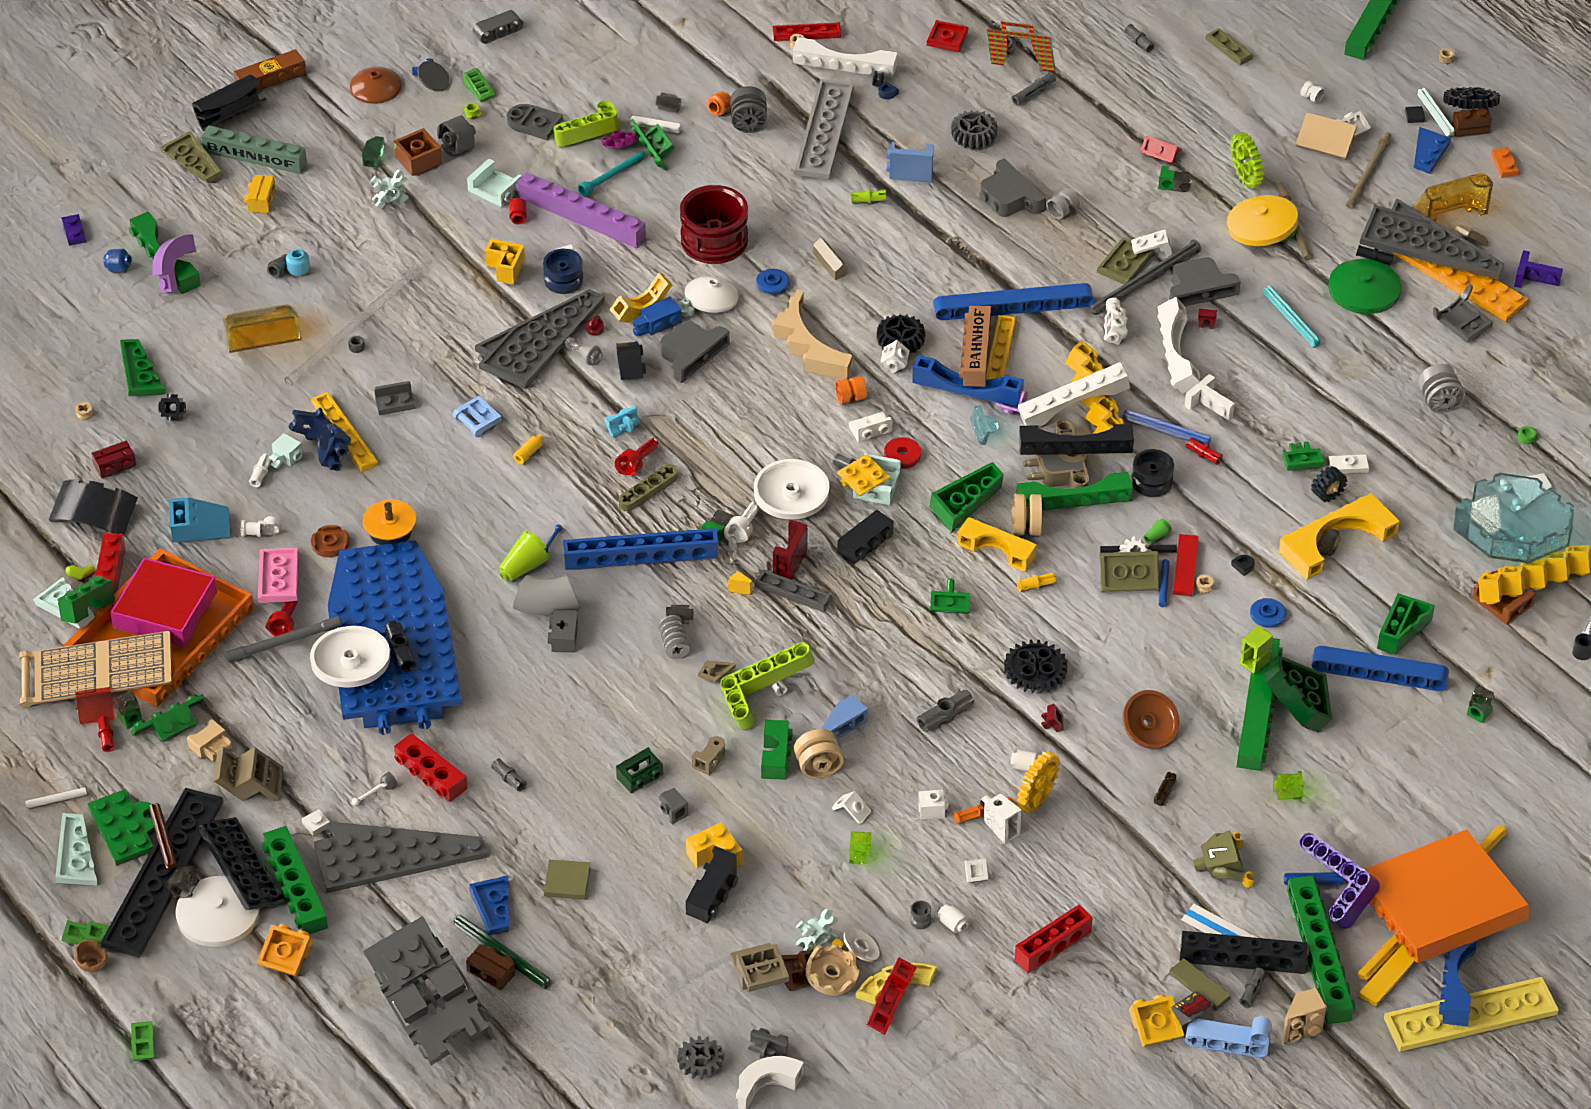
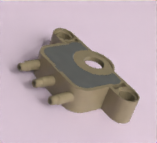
(1060, 468)

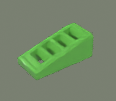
(474, 79)

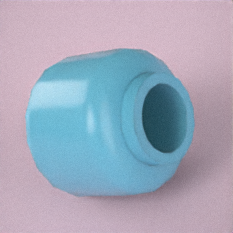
(298, 262)

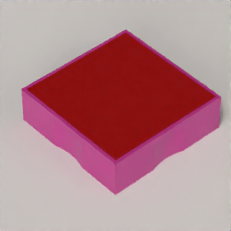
(164, 599)

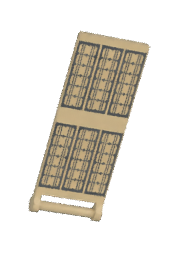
(111, 663)

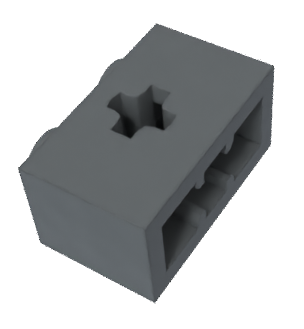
(564, 631)

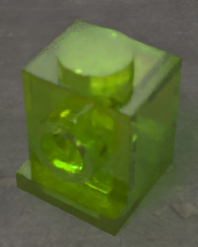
(1289, 786)
(859, 847)

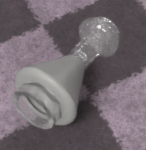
(591, 354)

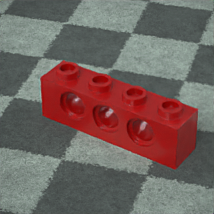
(430, 767)
(1053, 938)

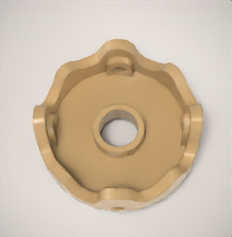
(835, 959)

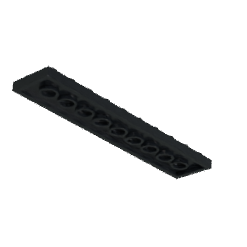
(148, 894)

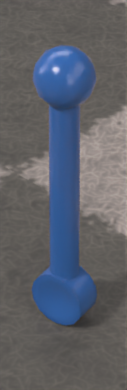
(558, 528)

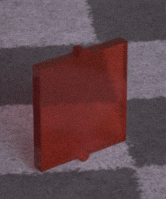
(93, 704)

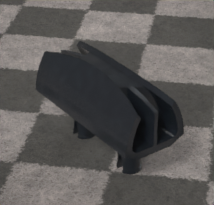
(227, 102)

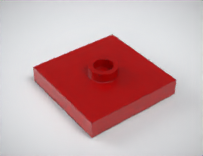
(947, 36)

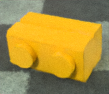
(260, 193)

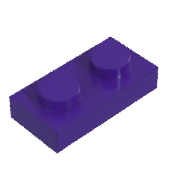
(73, 229)

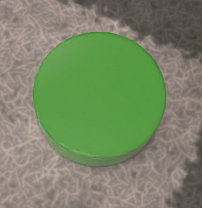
(1527, 434)

